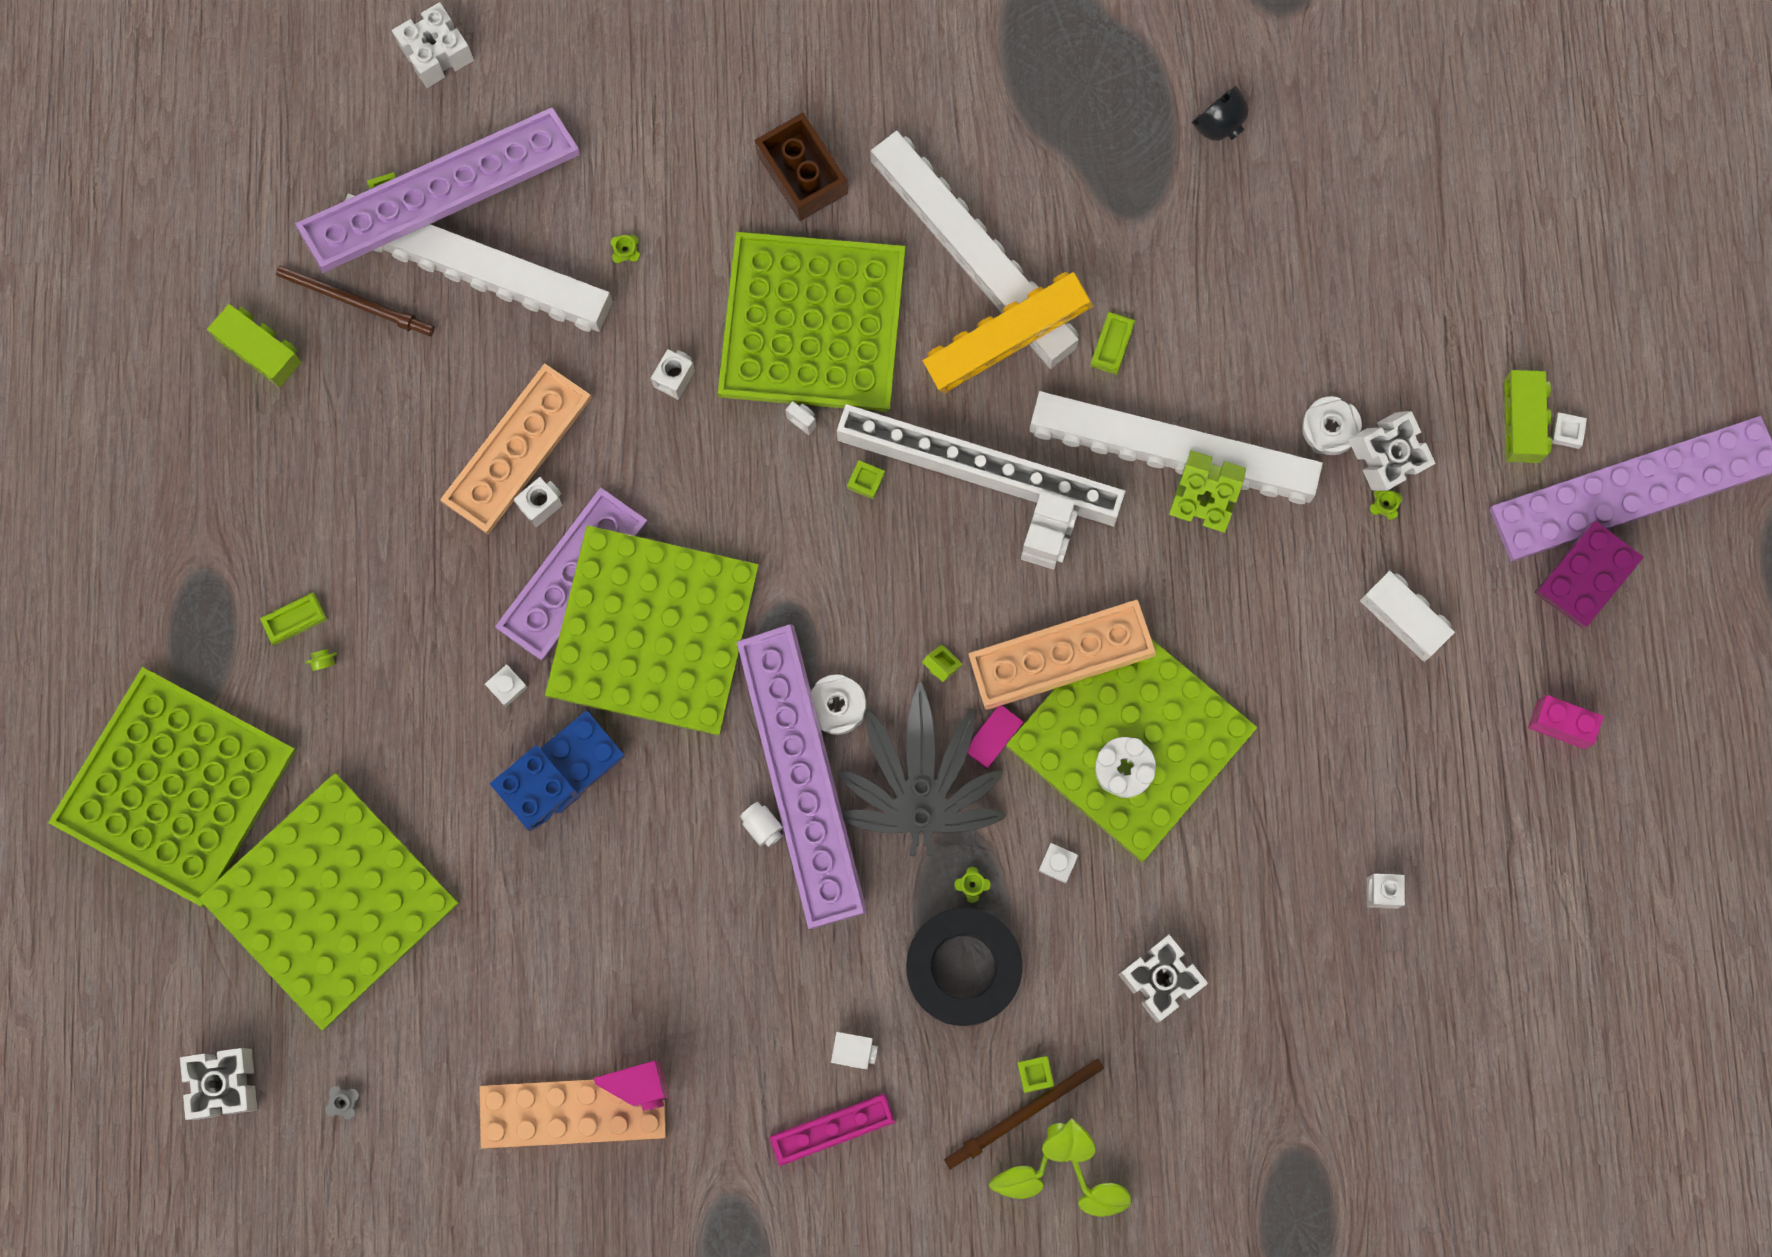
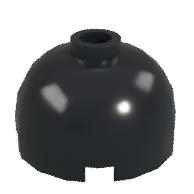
(1224, 116)

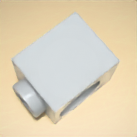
(673, 385)
(535, 513)
(1385, 891)
(853, 1051)

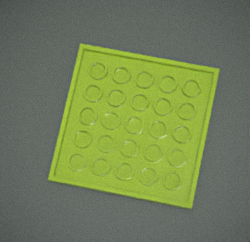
(812, 321)
(652, 630)
(1150, 700)
(172, 786)
(328, 901)

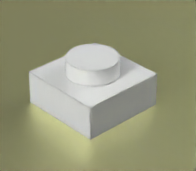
(801, 417)
(1568, 430)
(506, 685)
(1058, 863)

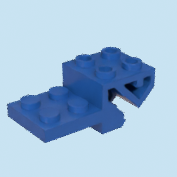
(558, 772)

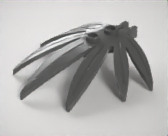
(921, 799)

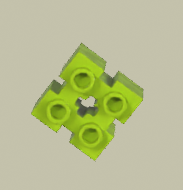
(1213, 506)

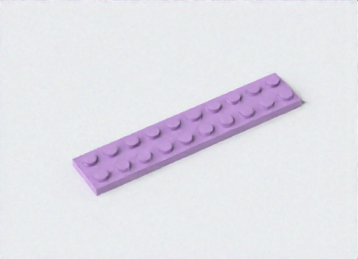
(437, 189)
(1634, 488)
(801, 777)

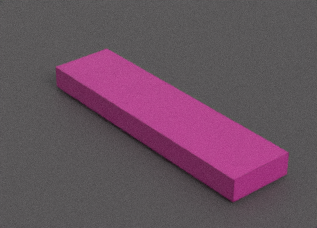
(832, 1129)

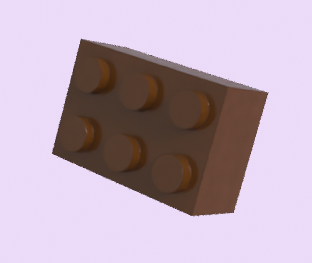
(801, 166)

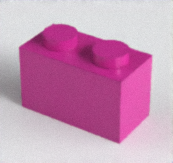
(1565, 722)

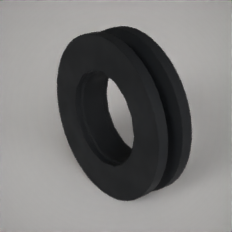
(1003, 949)

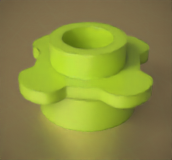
(622, 241)
(1393, 500)
(321, 659)
(980, 884)

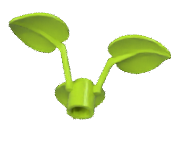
(1063, 1144)

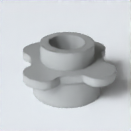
(348, 1109)

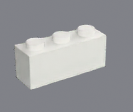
(1408, 615)

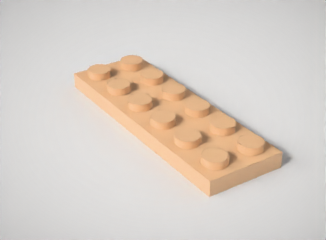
(516, 449)
(1062, 654)
(562, 1115)

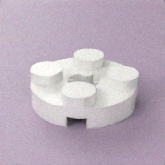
(1316, 418)
(850, 715)
(1141, 773)

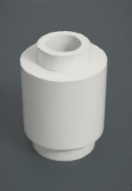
(761, 824)

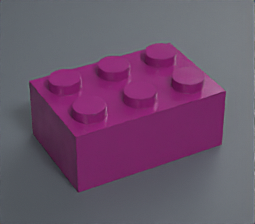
(1588, 574)

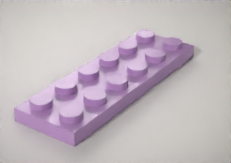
(539, 609)

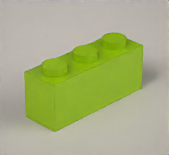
(255, 344)
(1527, 416)

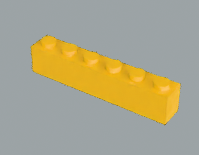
(1008, 332)

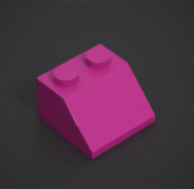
(637, 1085)

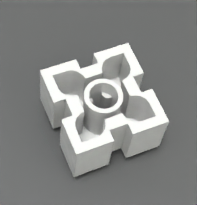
(433, 45)
(1388, 466)
(1047, 531)
(1181, 980)
(205, 1070)

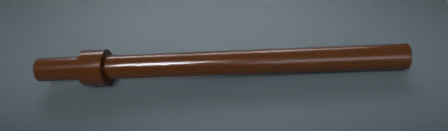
(404, 320)
(974, 1146)

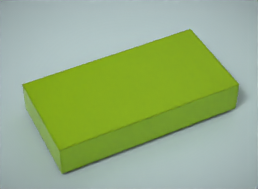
(1112, 343)
(293, 619)

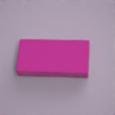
(993, 736)

